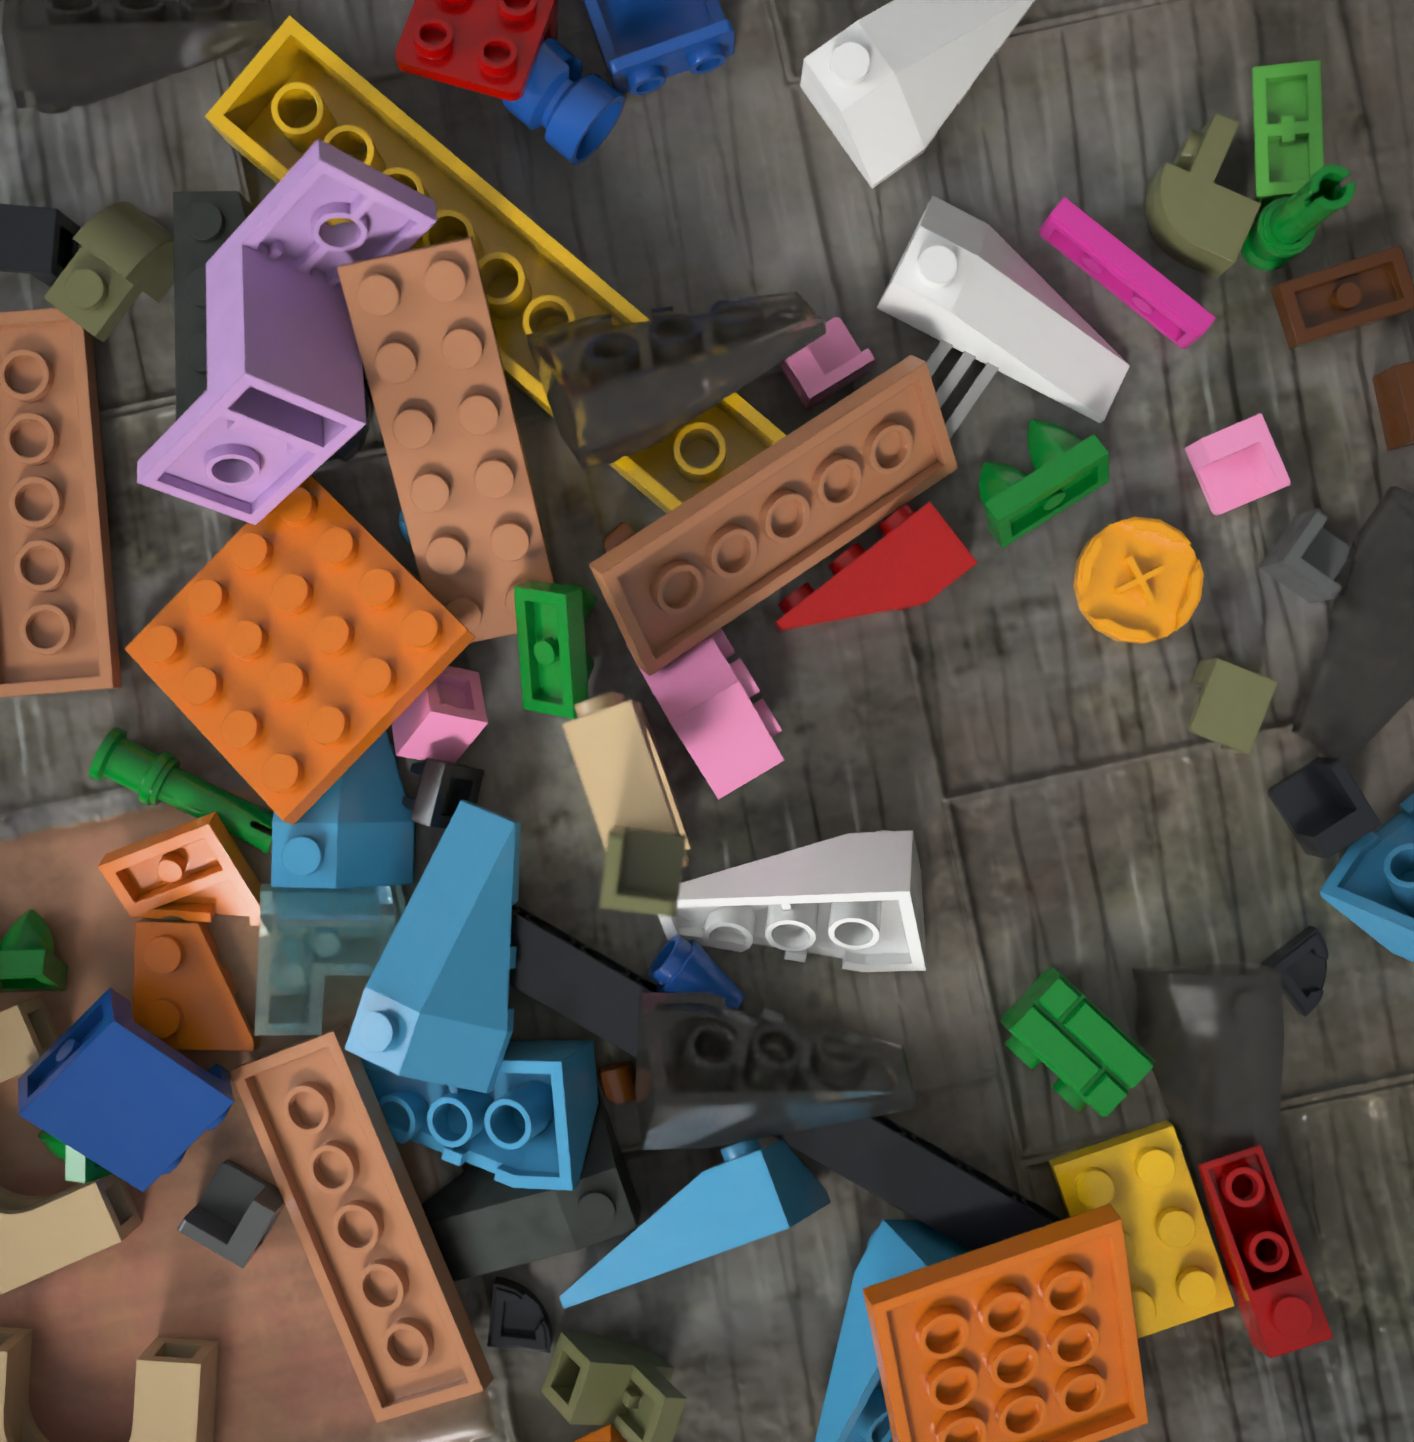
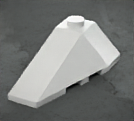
(986, 300)

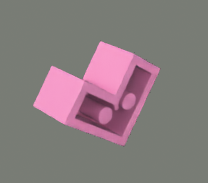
(714, 714)

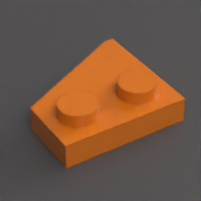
(184, 874)
(185, 990)

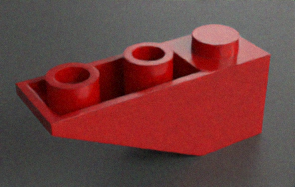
(895, 574)
(1262, 1254)

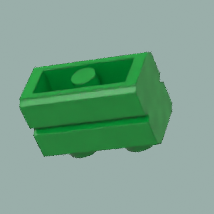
(1076, 1042)

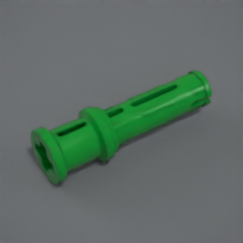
(1291, 222)
(160, 779)

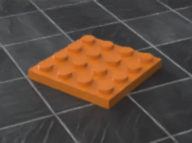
(298, 647)
(1014, 1340)

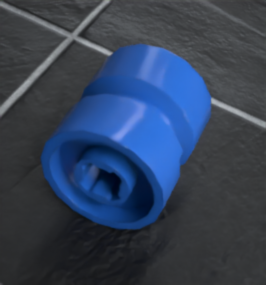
(570, 106)

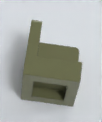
(1230, 704)
(642, 871)

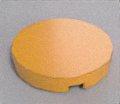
(1138, 580)

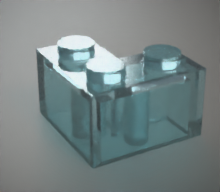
(312, 936)

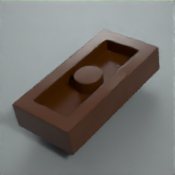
(1344, 297)

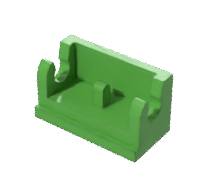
(1286, 127)

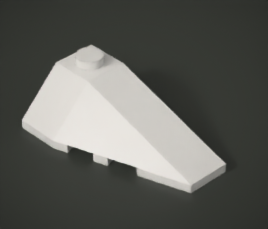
(902, 73)
(831, 898)

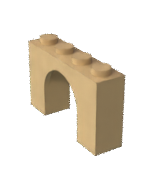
(623, 767)
(64, 1226)
(170, 1398)

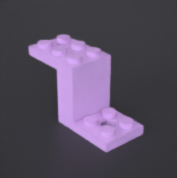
(282, 338)

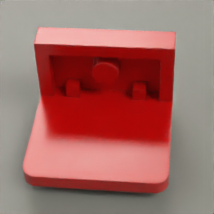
(477, 42)

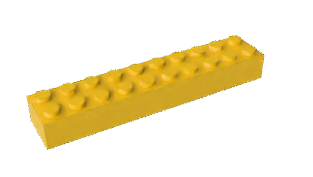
(532, 283)

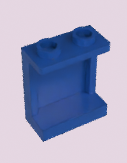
(658, 39)
(122, 1094)

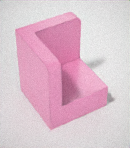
(826, 364)
(1237, 465)
(442, 718)

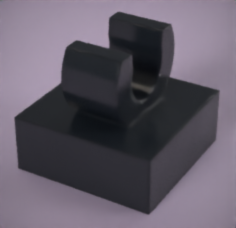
(441, 790)

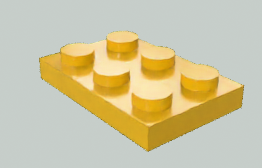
(1165, 1232)

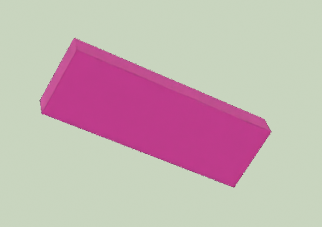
(1125, 274)

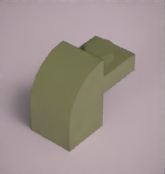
(1193, 215)
(118, 260)
(615, 1384)

